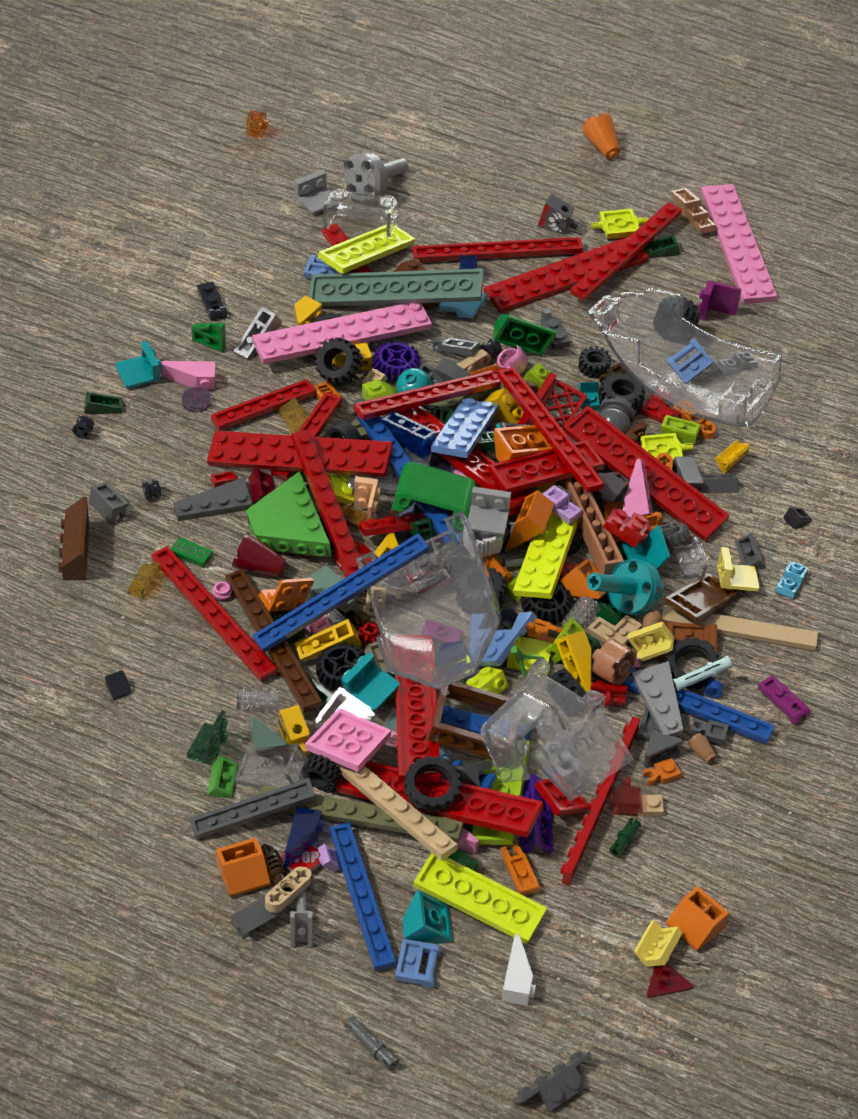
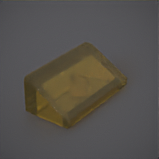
(292, 415)
(144, 580)

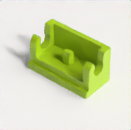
(568, 628)

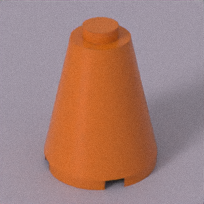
(602, 134)

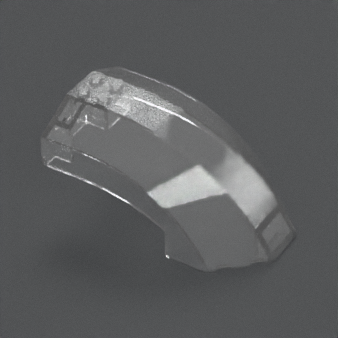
(651, 328)
(437, 609)

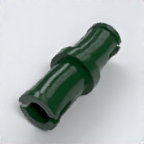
(625, 837)

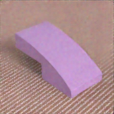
(562, 506)

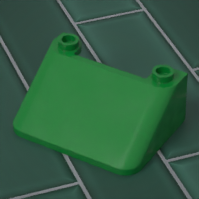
(433, 488)

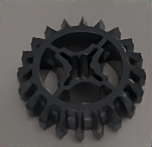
(548, 609)
(339, 661)

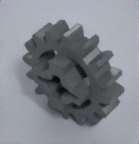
(674, 533)

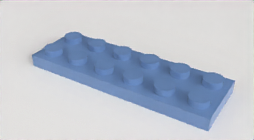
(464, 428)

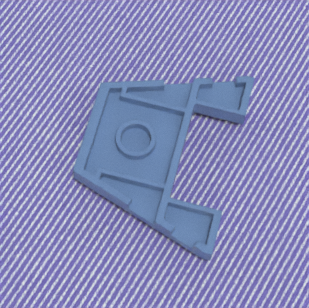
(504, 639)

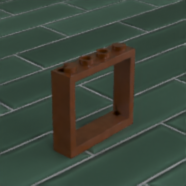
(457, 737)

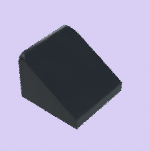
(796, 517)
(117, 684)

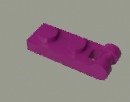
(784, 699)

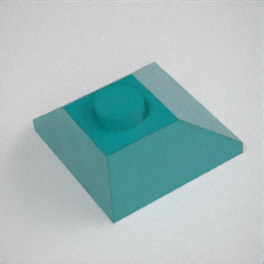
(427, 920)

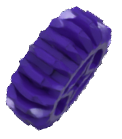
(396, 359)

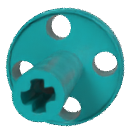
(631, 586)

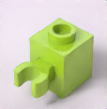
(537, 374)

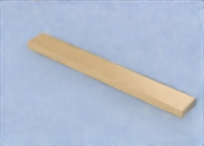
(750, 629)

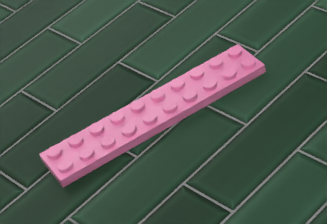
(738, 244)
(354, 328)

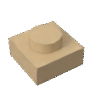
(374, 375)
(652, 806)

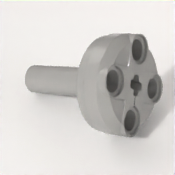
(369, 175)

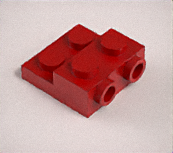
(630, 529)

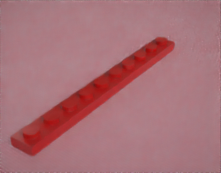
(498, 249)
(625, 251)
(428, 394)
(550, 430)
(326, 501)
(400, 523)
(214, 614)
(596, 808)

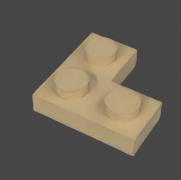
(604, 630)

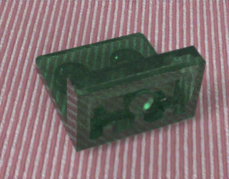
(208, 740)

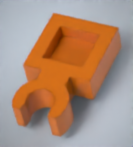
(663, 771)

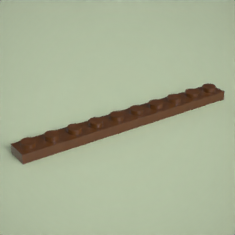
(280, 654)

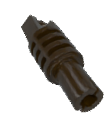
(274, 865)

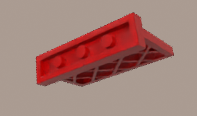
(544, 395)

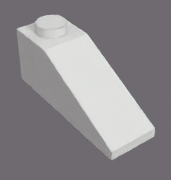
(519, 977)

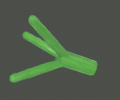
(521, 656)

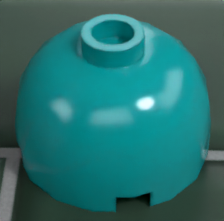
(413, 379)

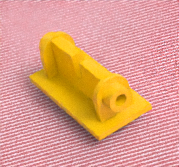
(731, 455)

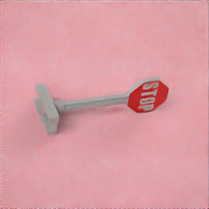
(301, 919)

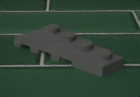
(216, 501)

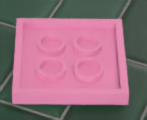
(348, 739)

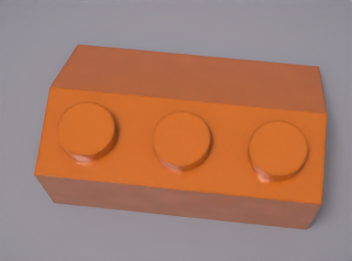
(518, 442)

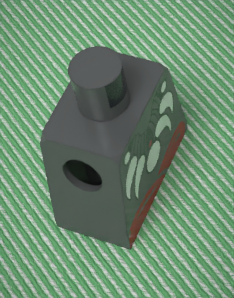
(557, 215)

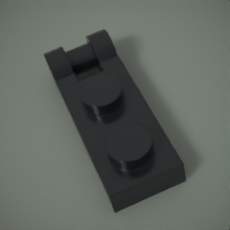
(211, 300)

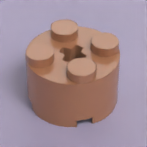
(613, 661)

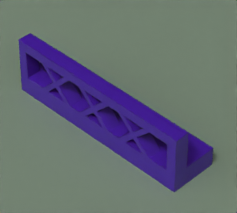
(534, 838)

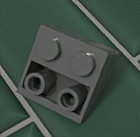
(614, 486)

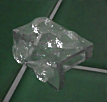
(691, 559)

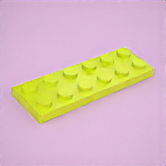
(365, 249)
(545, 559)
(480, 897)

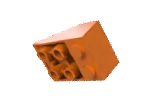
(531, 519)

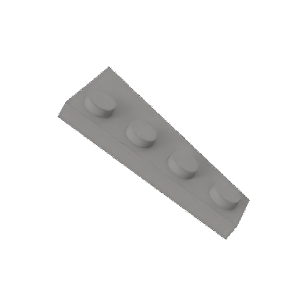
(659, 695)

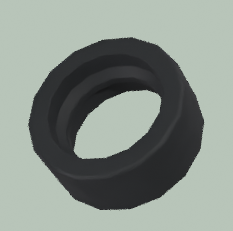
(345, 429)

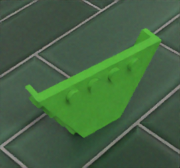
(289, 520)

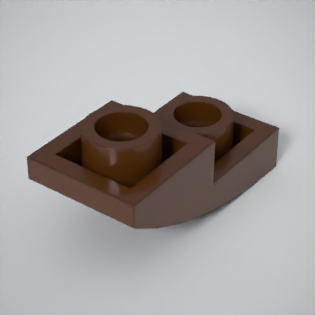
(637, 431)

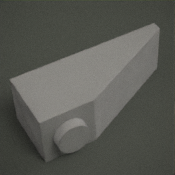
(263, 322)

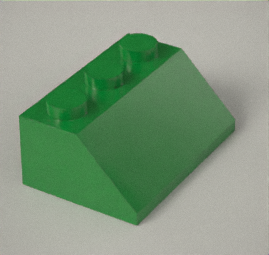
(522, 333)

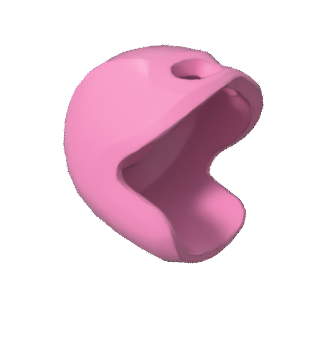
(513, 358)

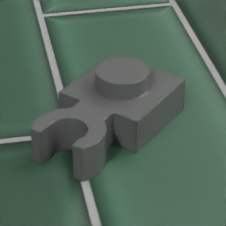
(713, 731)

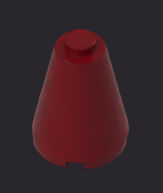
(258, 558)

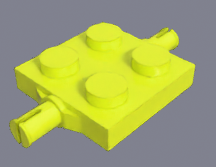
(618, 223)
(664, 443)

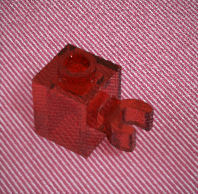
(625, 799)

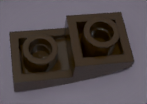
(354, 614)

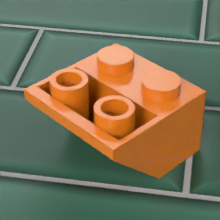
(242, 867)
(698, 918)

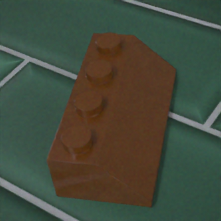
(75, 541)

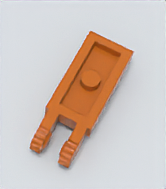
(540, 630)
(520, 870)

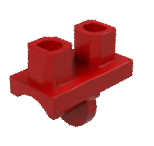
(614, 694)

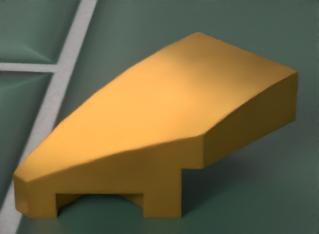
(354, 515)

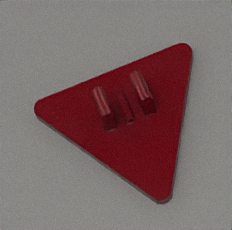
(667, 981)

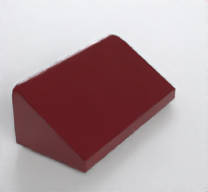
(260, 484)

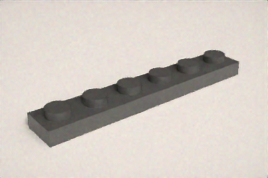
(252, 808)

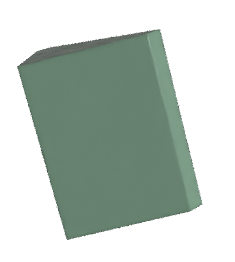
(263, 736)

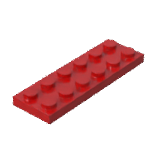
(538, 468)

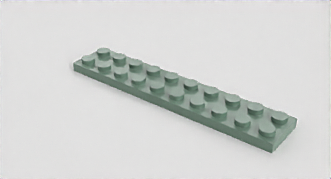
(397, 287)

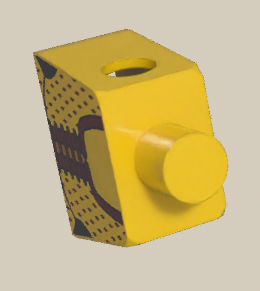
(293, 727)

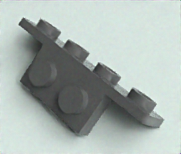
(558, 1085)

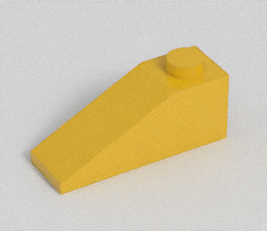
(338, 634)
(577, 657)

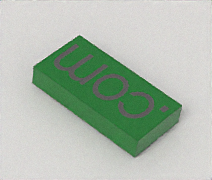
(191, 552)

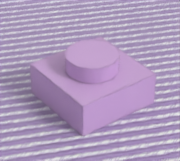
(329, 858)

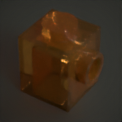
(256, 124)

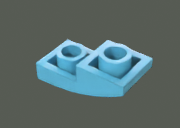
(791, 580)

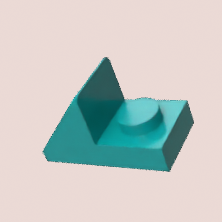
(591, 391)

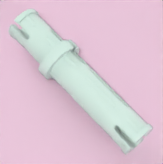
(700, 674)

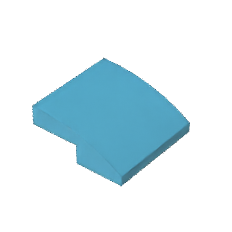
(463, 309)

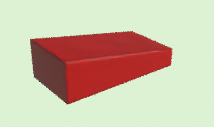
(222, 478)

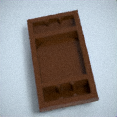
(701, 598)

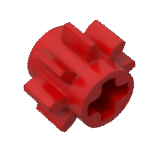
(369, 633)

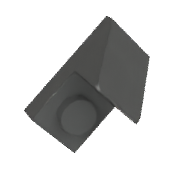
(470, 771)

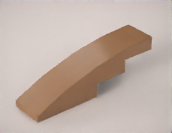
(693, 210)

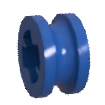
(714, 689)

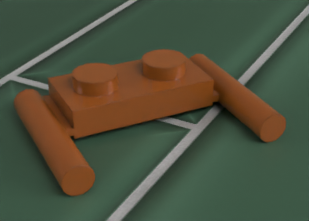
(691, 631)

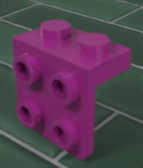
(719, 298)

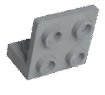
(312, 191)
(489, 511)

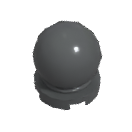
(618, 412)

